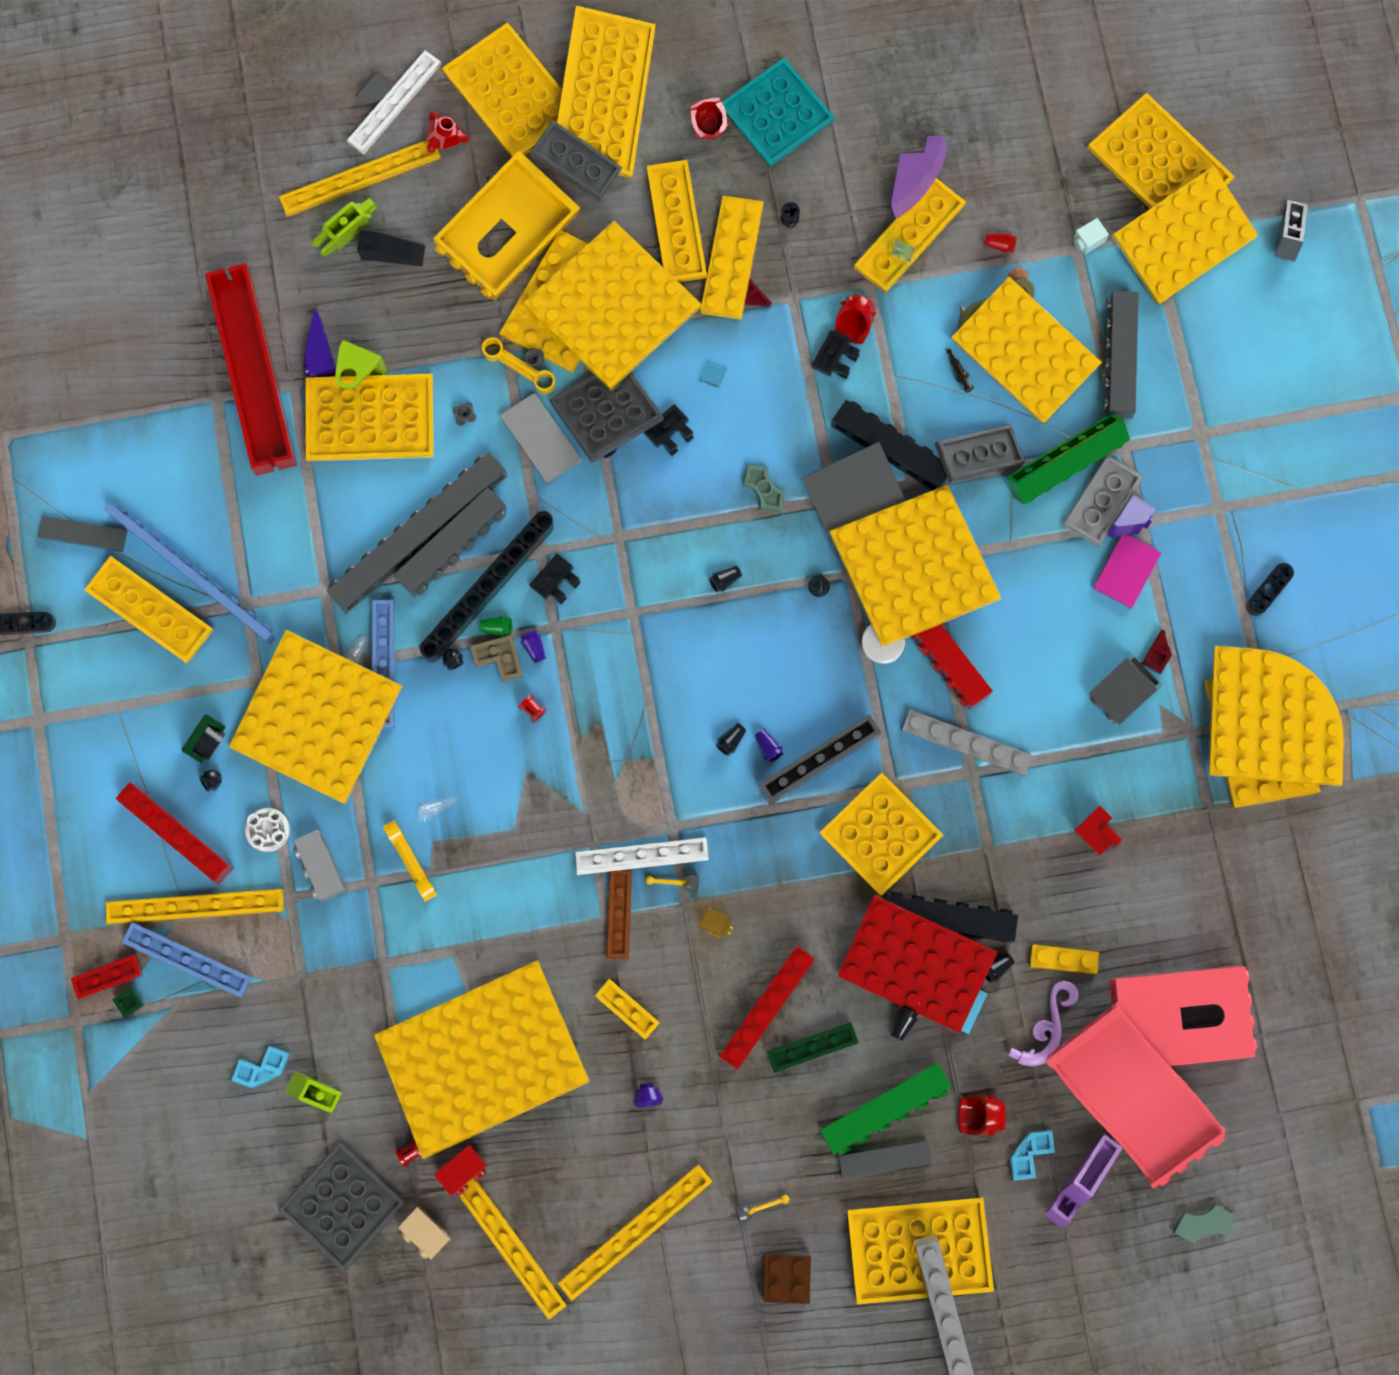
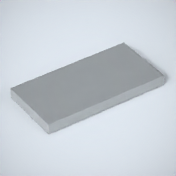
(540, 438)
(1103, 501)

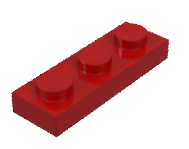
(106, 977)

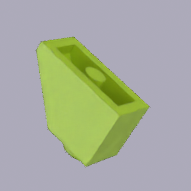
(313, 1092)

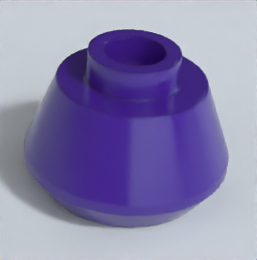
(647, 1096)

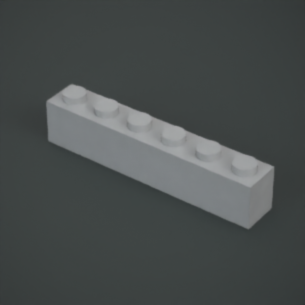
(943, 1306)

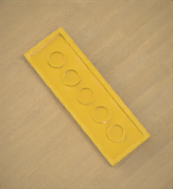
(676, 220)
(916, 228)
(732, 257)
(149, 610)

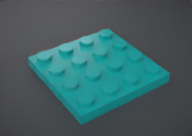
(777, 112)

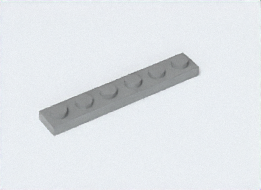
(967, 743)

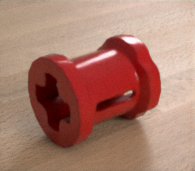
(532, 708)
(408, 1153)

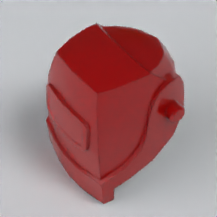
(709, 118)
(855, 318)
(981, 1115)

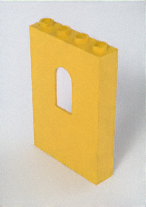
(526, 203)

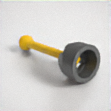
(690, 883)
(745, 1212)

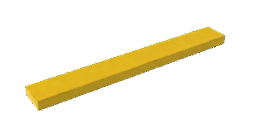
(357, 178)
(195, 906)
(635, 1232)
(512, 1249)

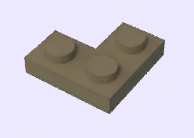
(501, 652)

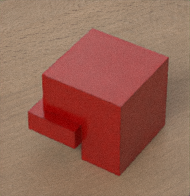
(1097, 832)

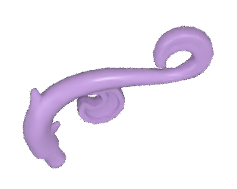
(1035, 1059)

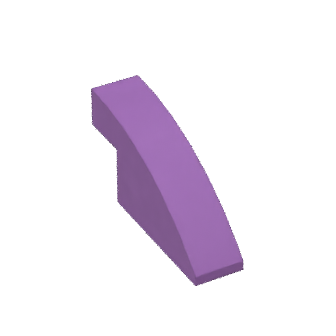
(917, 174)
(1083, 1181)

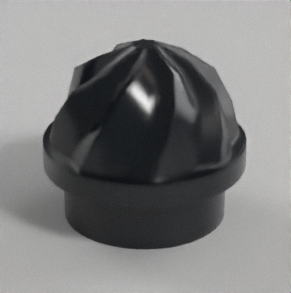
(818, 586)
(452, 659)
(211, 780)

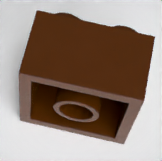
(786, 1278)

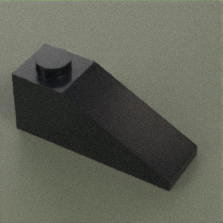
(389, 249)

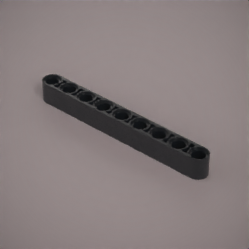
(484, 596)

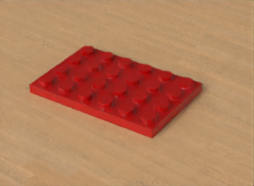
(917, 963)

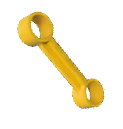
(518, 366)
(398, 840)

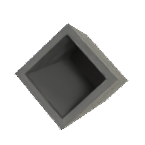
(1124, 690)

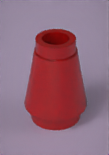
(1001, 241)

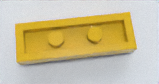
(1064, 959)
(627, 1009)

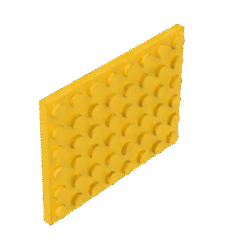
(481, 1059)

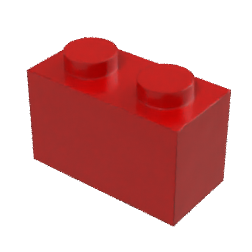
(461, 1171)

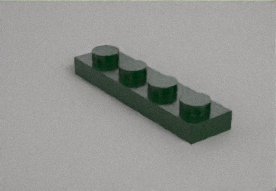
(812, 1047)

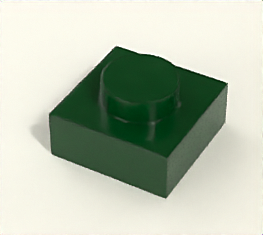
(128, 1002)

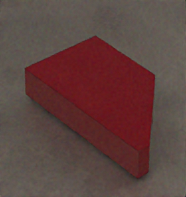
(756, 296)
(1158, 654)

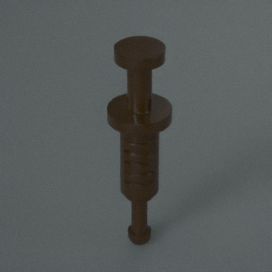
(961, 375)

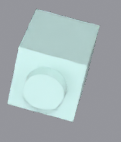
(1090, 236)

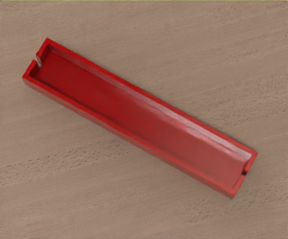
(251, 370)

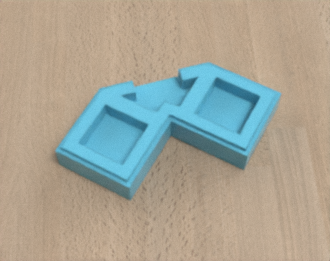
(271, 1068)
(1022, 1158)

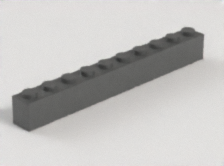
(415, 533)

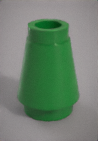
(497, 626)

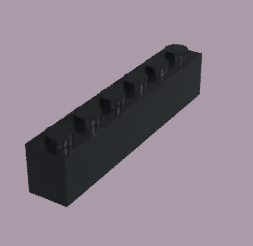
(899, 449)
(967, 921)

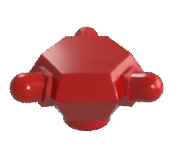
(443, 133)

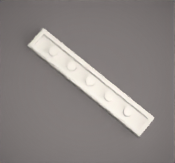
(394, 102)
(641, 856)

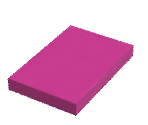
(1127, 570)

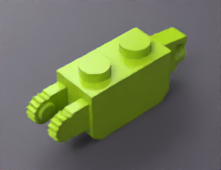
(344, 226)

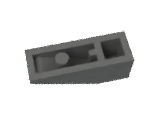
(1291, 231)

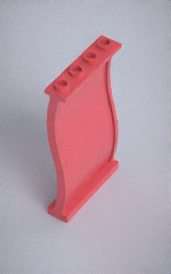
(1136, 1096)

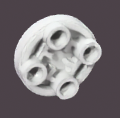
(874, 651)
(267, 829)

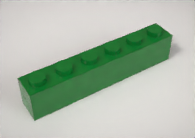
(1068, 458)
(885, 1108)

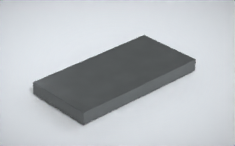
(575, 160)
(979, 453)

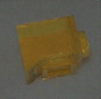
(716, 924)

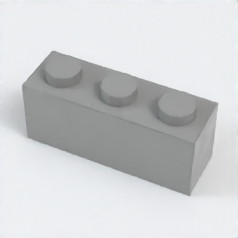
(319, 866)

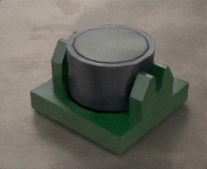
(204, 739)

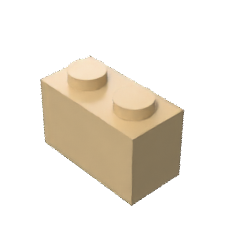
(424, 1233)

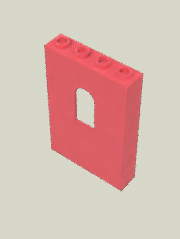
(1154, 1009)

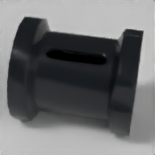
(786, 218)

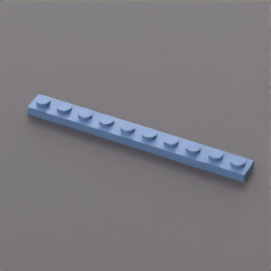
(198, 577)

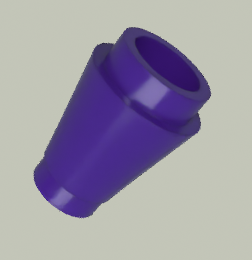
(533, 645)
(769, 746)

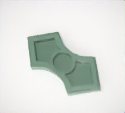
(769, 495)
(1195, 1226)

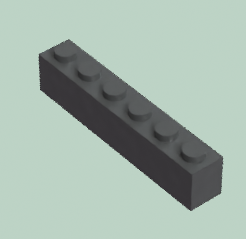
(1121, 354)
(451, 542)
(819, 760)

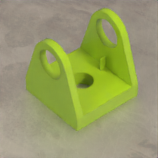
(357, 363)

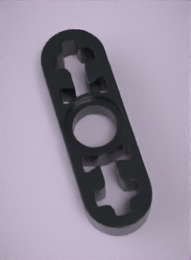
(1274, 574)
(38, 616)

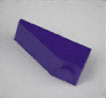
(318, 352)

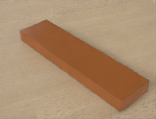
(619, 914)

